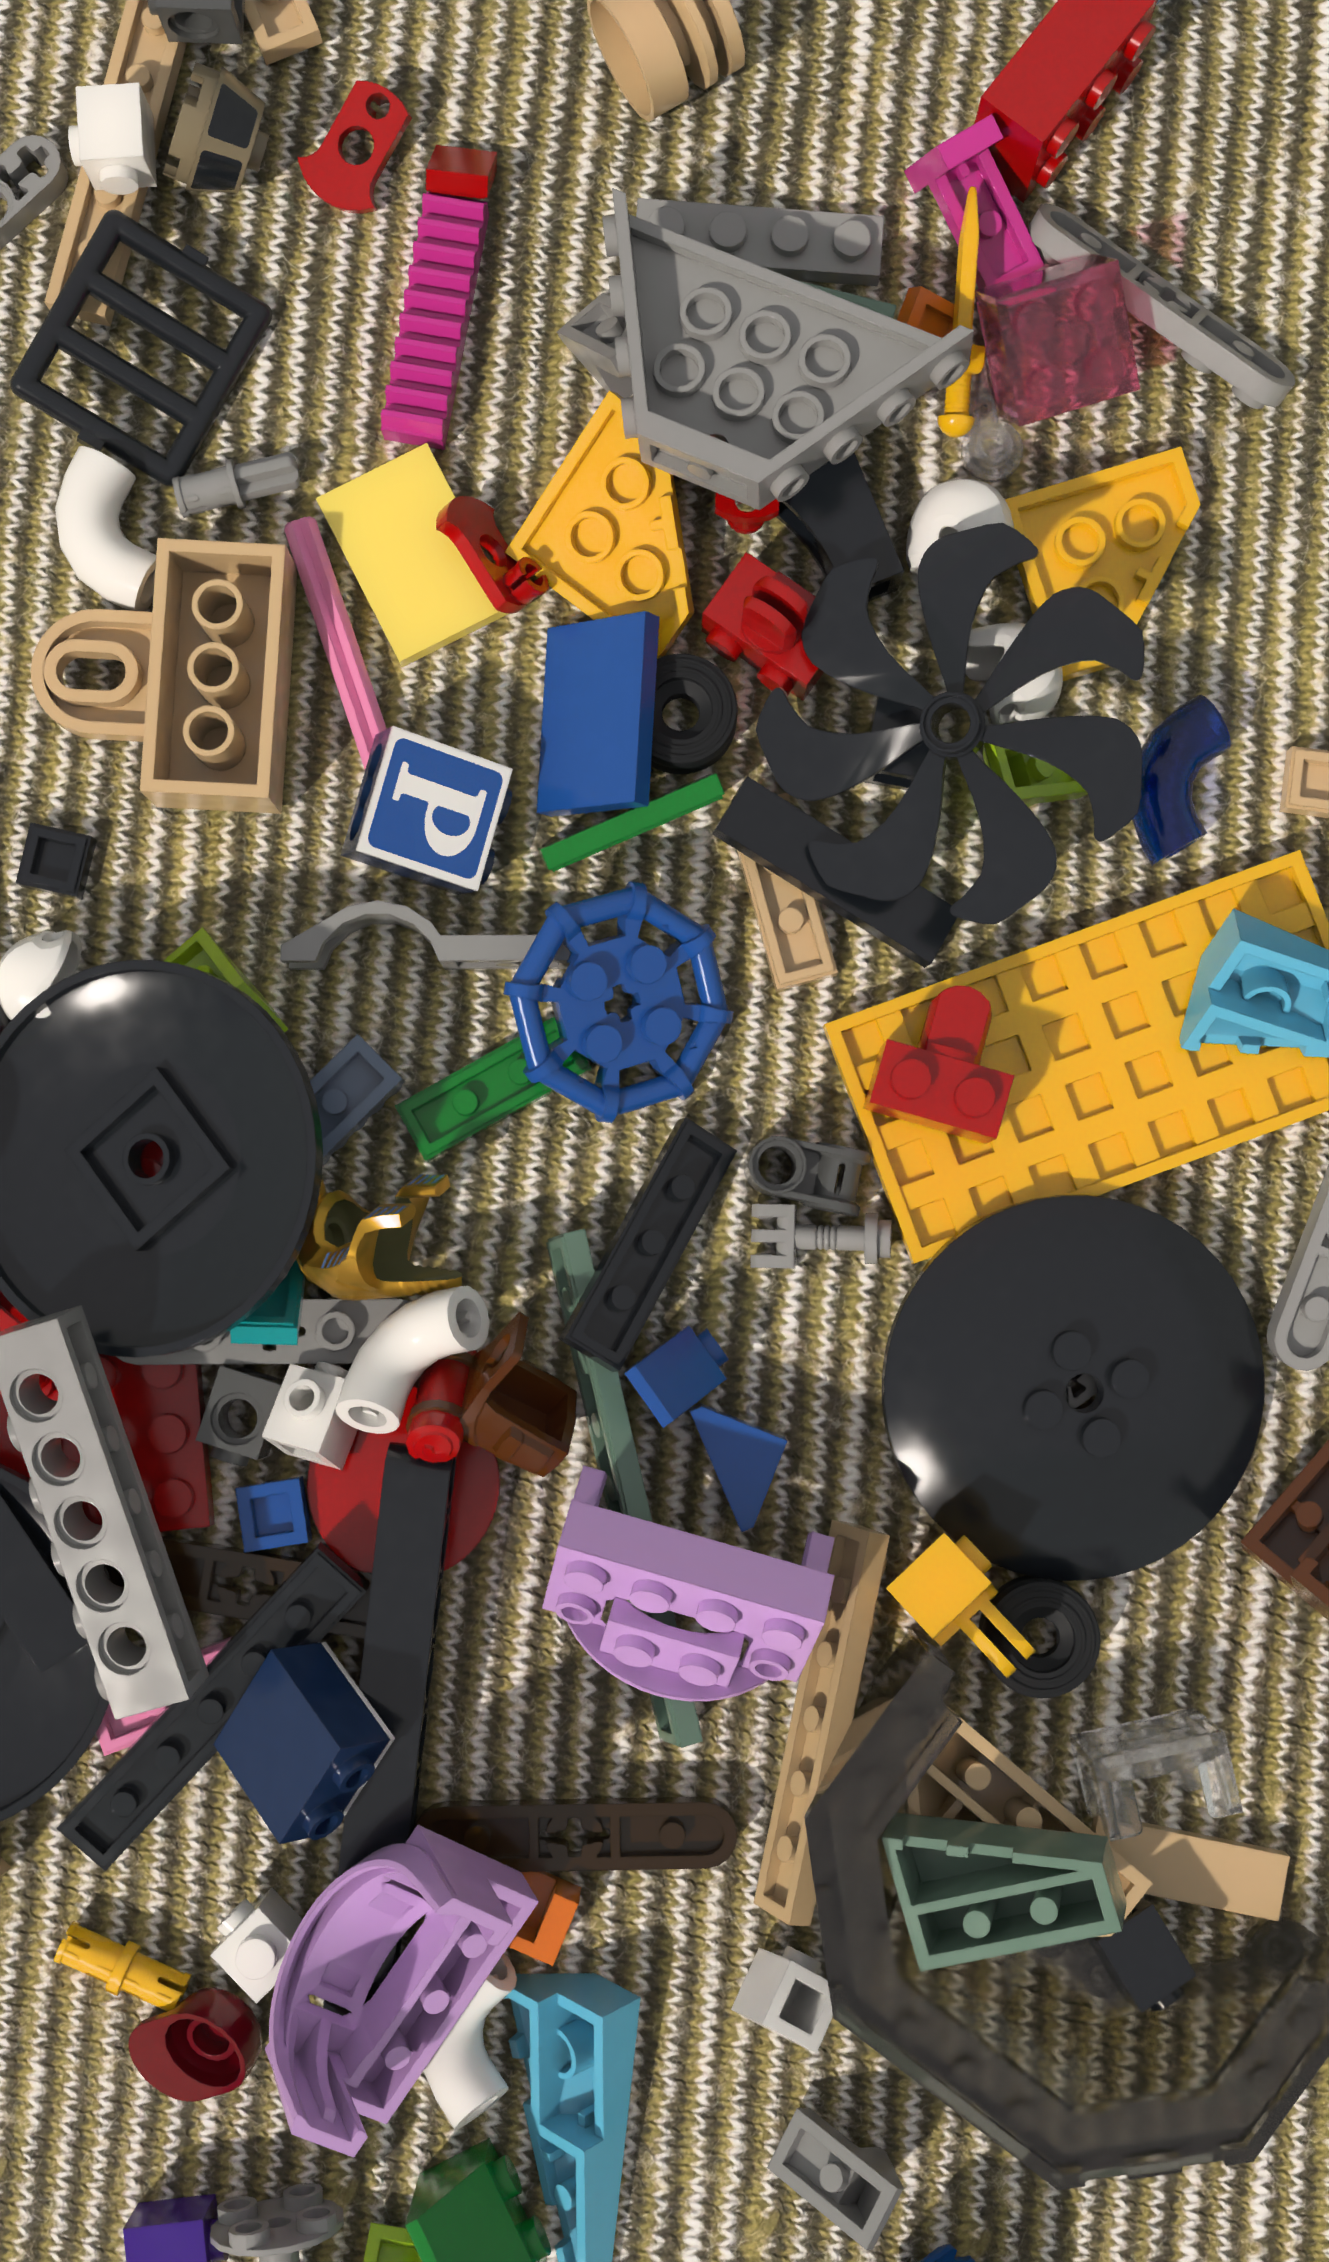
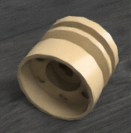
(662, 41)

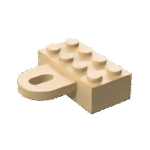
(200, 675)

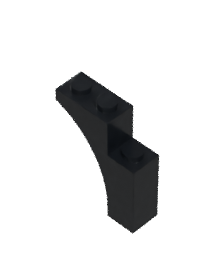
(842, 523)

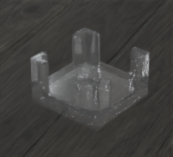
(1151, 1748)

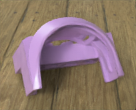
(665, 1569)
(372, 2057)

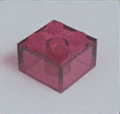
(1058, 339)

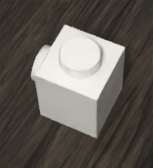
(114, 137)
(306, 1418)
(256, 1942)
(787, 1997)

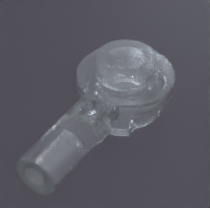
(992, 446)

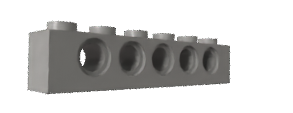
(109, 1479)

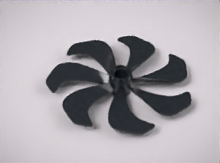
(1090, 749)

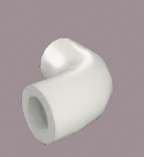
(91, 531)
(402, 1349)
(461, 2070)

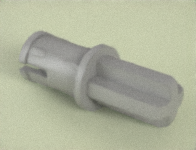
(236, 483)

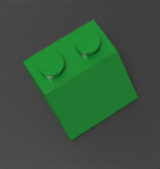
(473, 2212)

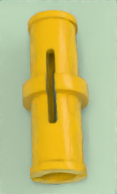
(122, 1967)

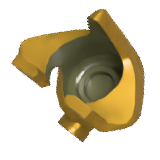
(367, 1252)

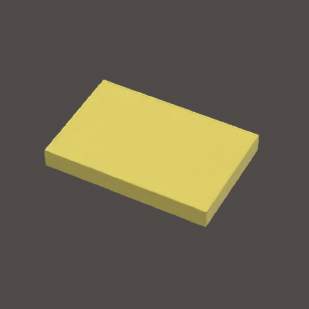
(401, 561)

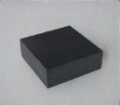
(56, 861)

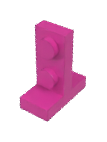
(950, 171)

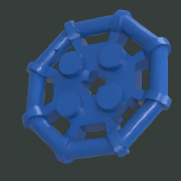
(589, 981)

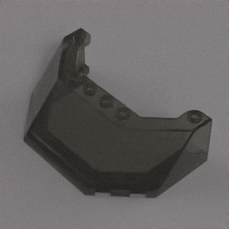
(1040, 2037)

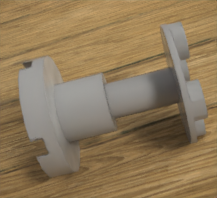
(277, 2226)

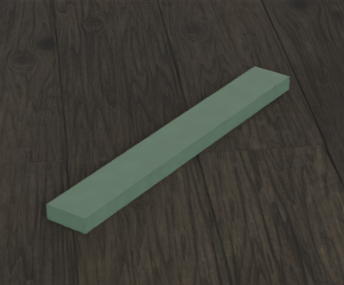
(614, 1449)

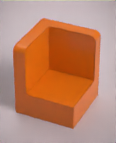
(551, 1918)

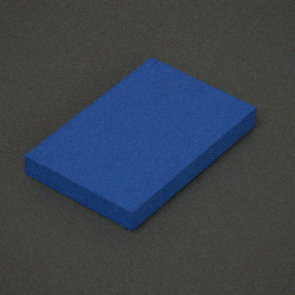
(598, 715)

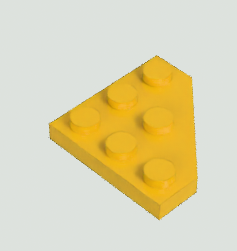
(611, 530)
(1107, 534)

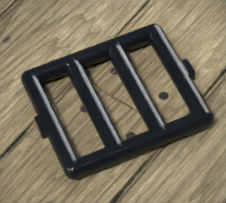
(58, 334)

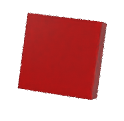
(461, 171)

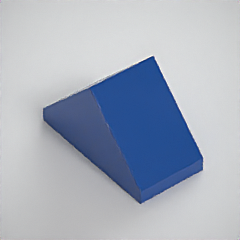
(742, 1459)

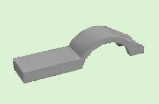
(315, 945)

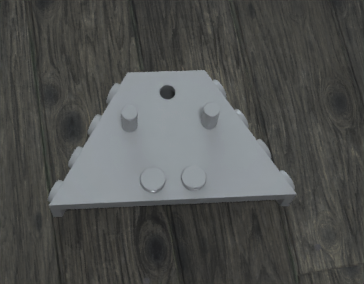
(752, 372)

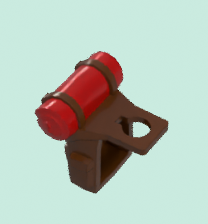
(493, 1404)

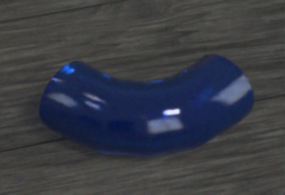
(1170, 765)

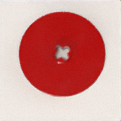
(348, 1500)

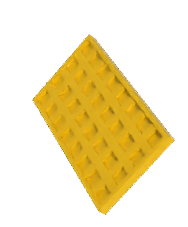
(1094, 1061)

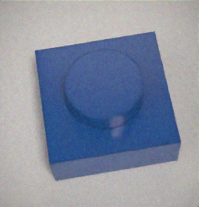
(273, 1514)

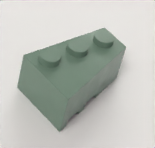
(999, 1887)

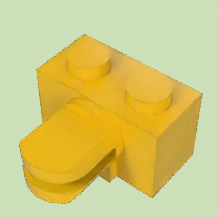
(948, 1589)

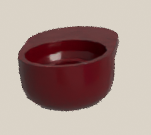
(198, 2046)

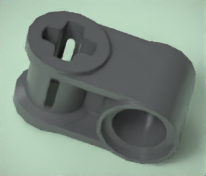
(812, 1174)

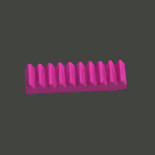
(434, 320)

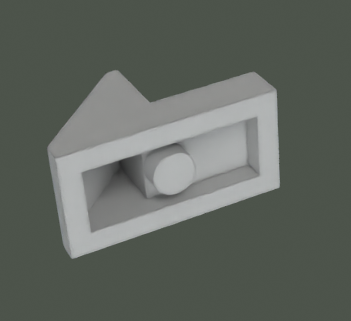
(592, 341)
(841, 2180)

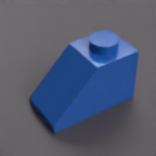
(678, 1373)

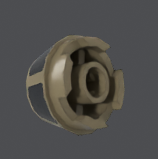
(216, 133)

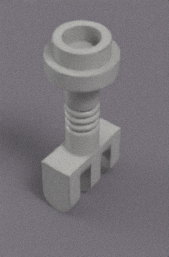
(873, 1238)

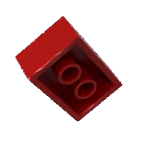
(1059, 82)

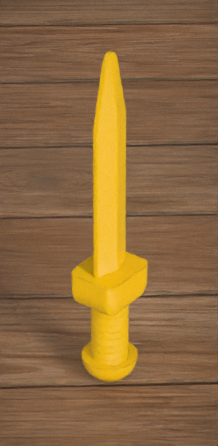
(956, 416)

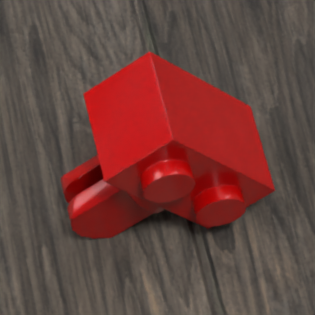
(762, 622)
(942, 1077)

